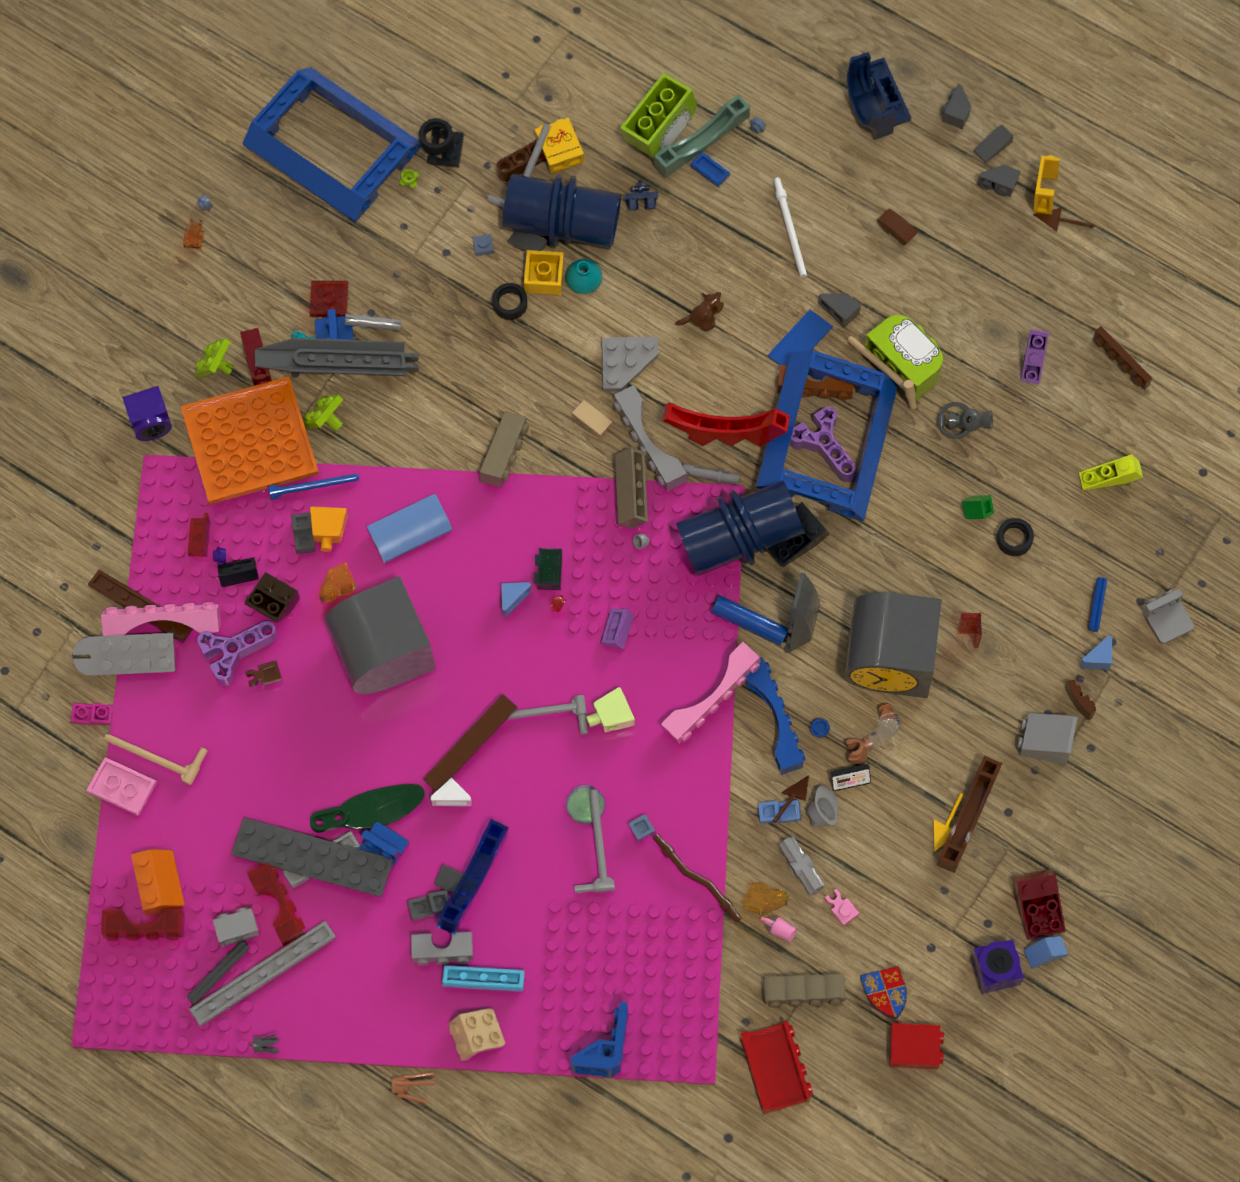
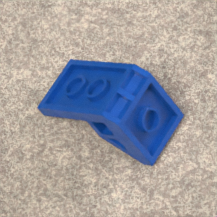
(592, 1058)

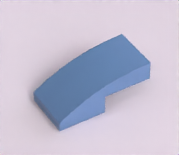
(770, 809)

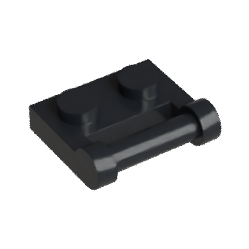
(451, 157)

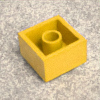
(544, 272)

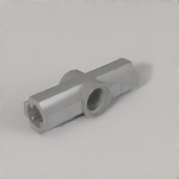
(801, 865)

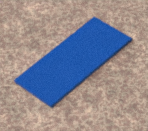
(801, 337)

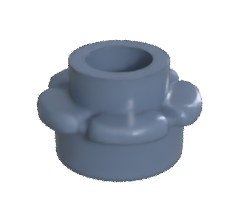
(757, 125)
(204, 203)

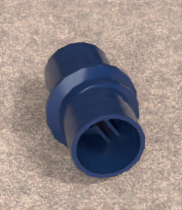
(561, 210)
(740, 528)

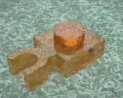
(194, 236)

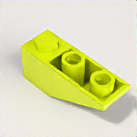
(1112, 473)

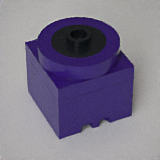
(148, 414)
(997, 966)

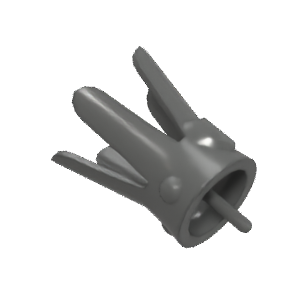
(260, 1042)

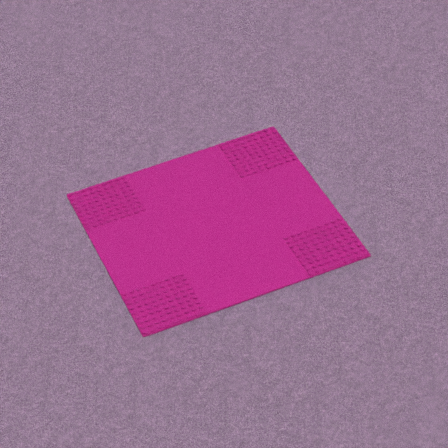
(318, 743)

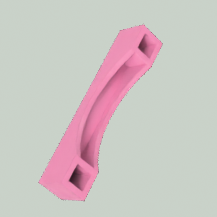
(199, 617)
(684, 721)

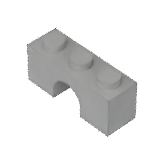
(459, 950)

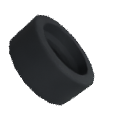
(436, 123)
(509, 288)
(1020, 524)

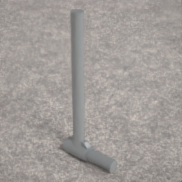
(530, 166)
(578, 707)
(602, 883)

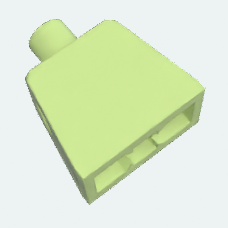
(612, 712)

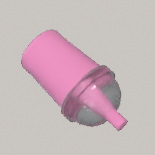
(779, 927)

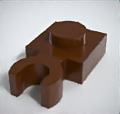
(267, 673)

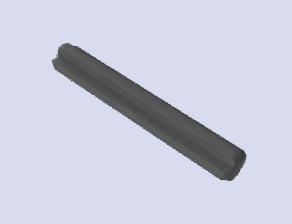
(217, 973)

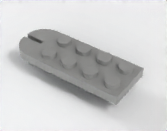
(126, 654)

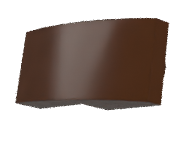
(897, 225)
(1083, 703)

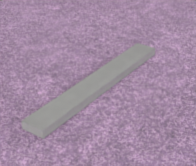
(262, 973)

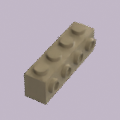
(503, 449)
(631, 488)

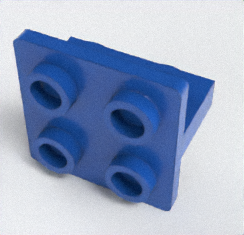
(333, 327)
(383, 842)

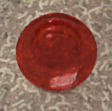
(557, 603)

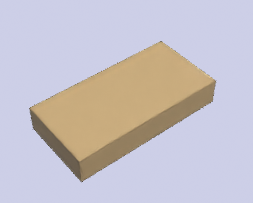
(592, 418)

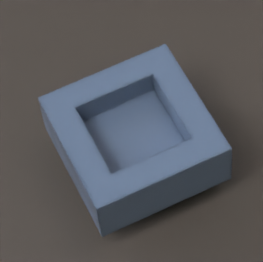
(483, 245)
(641, 828)

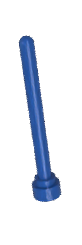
(277, 491)

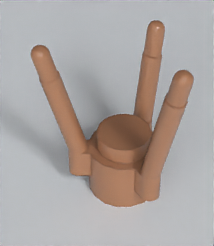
(402, 1084)

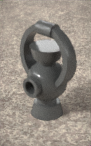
(964, 420)

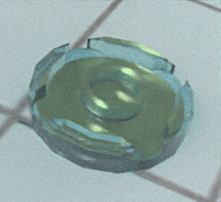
(579, 804)

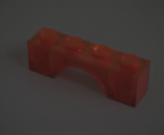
(265, 883)
(167, 925)

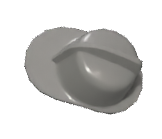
(823, 808)

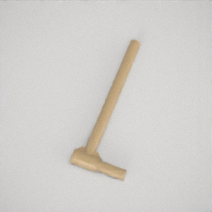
(907, 385)
(188, 773)

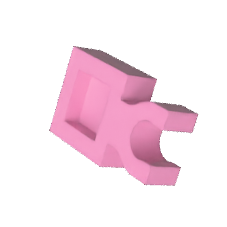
(843, 909)

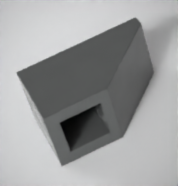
(958, 109)
(999, 179)

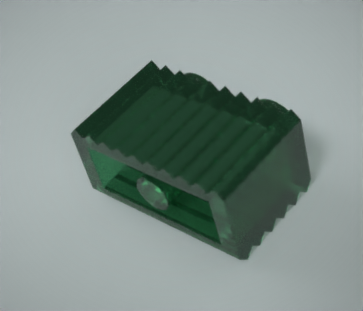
(549, 569)

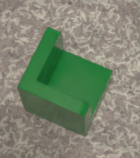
(978, 507)

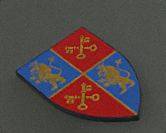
(886, 991)

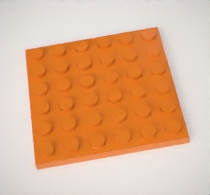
(249, 440)

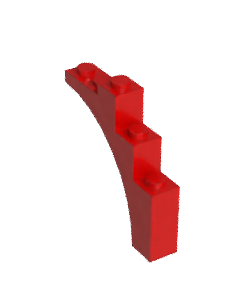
(730, 430)

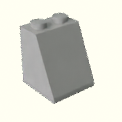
(1047, 737)

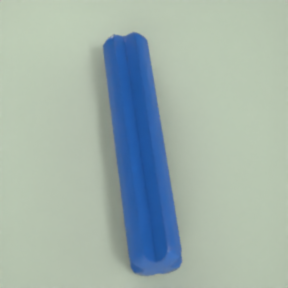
(1097, 604)

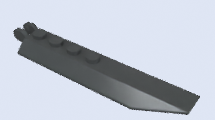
(337, 357)

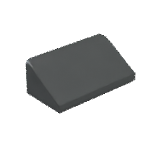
(448, 879)

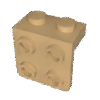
(476, 1033)

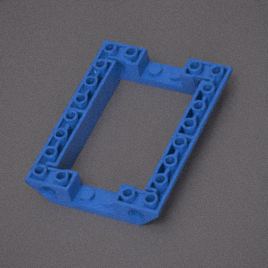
(348, 202)
(818, 365)

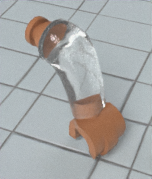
(886, 728)

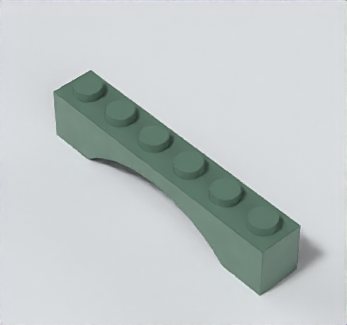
(678, 154)

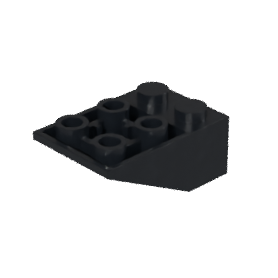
(796, 547)

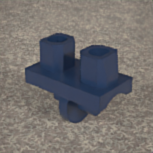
(633, 198)

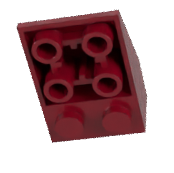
(1039, 904)

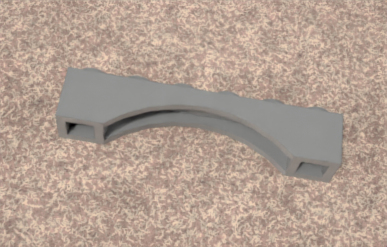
(668, 468)

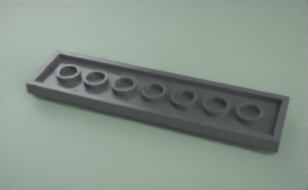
(312, 857)

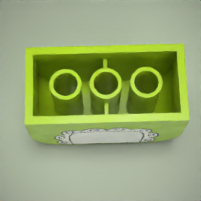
(660, 116)
(907, 352)

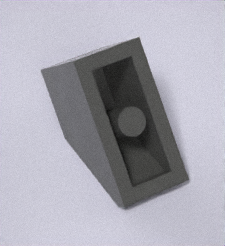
(840, 307)

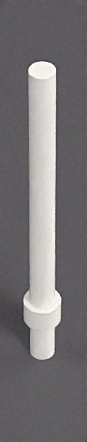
(781, 196)

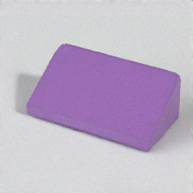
(617, 628)

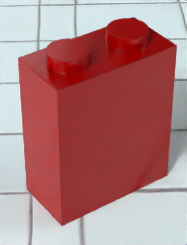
(916, 1046)

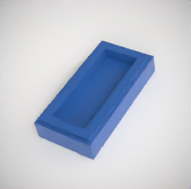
(710, 169)

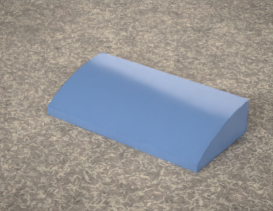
(409, 528)

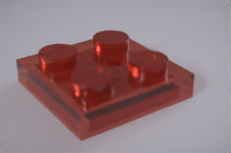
(327, 296)

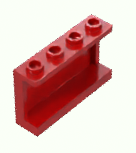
(776, 1067)

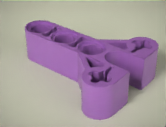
(811, 441)
(229, 661)

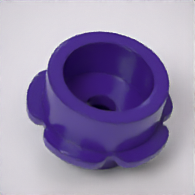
(219, 555)

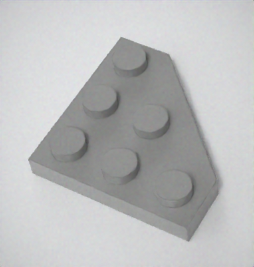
(626, 359)

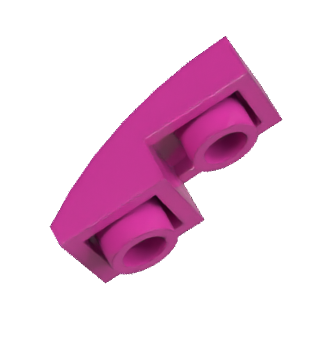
(91, 714)

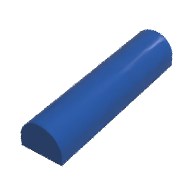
(749, 620)

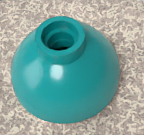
(584, 282)

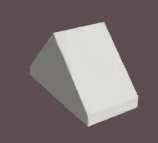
(451, 795)

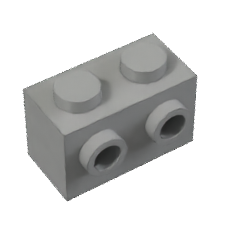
(236, 927)

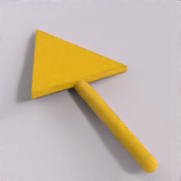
(942, 831)

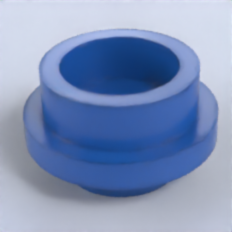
(820, 728)

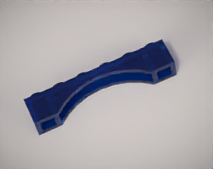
(473, 878)

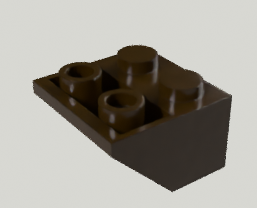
(273, 598)

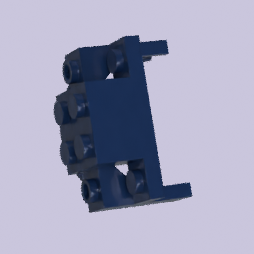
(877, 102)

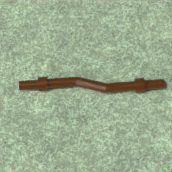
(725, 904)

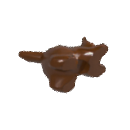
(703, 315)

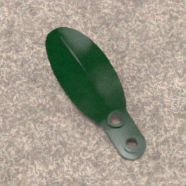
(364, 810)

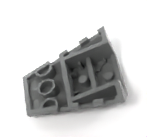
(803, 614)

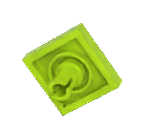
(214, 359)
(323, 413)

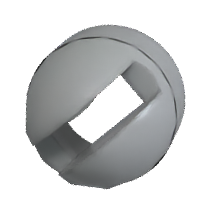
(640, 541)

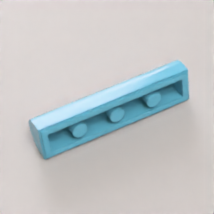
(483, 978)

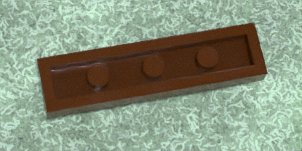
(1126, 362)

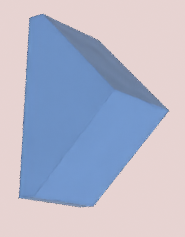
(513, 595)
(1099, 657)
(1045, 951)

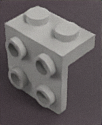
(1168, 616)

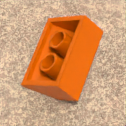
(157, 880)

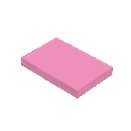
(121, 786)

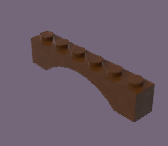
(969, 814)

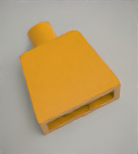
(328, 525)

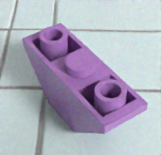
(1034, 356)

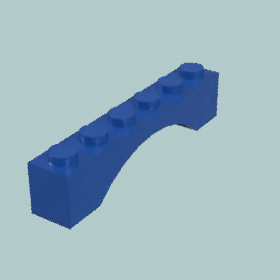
(787, 753)

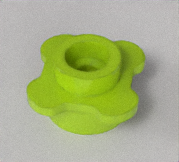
(405, 174)

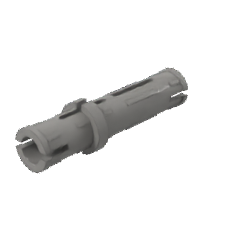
(372, 322)
(712, 474)

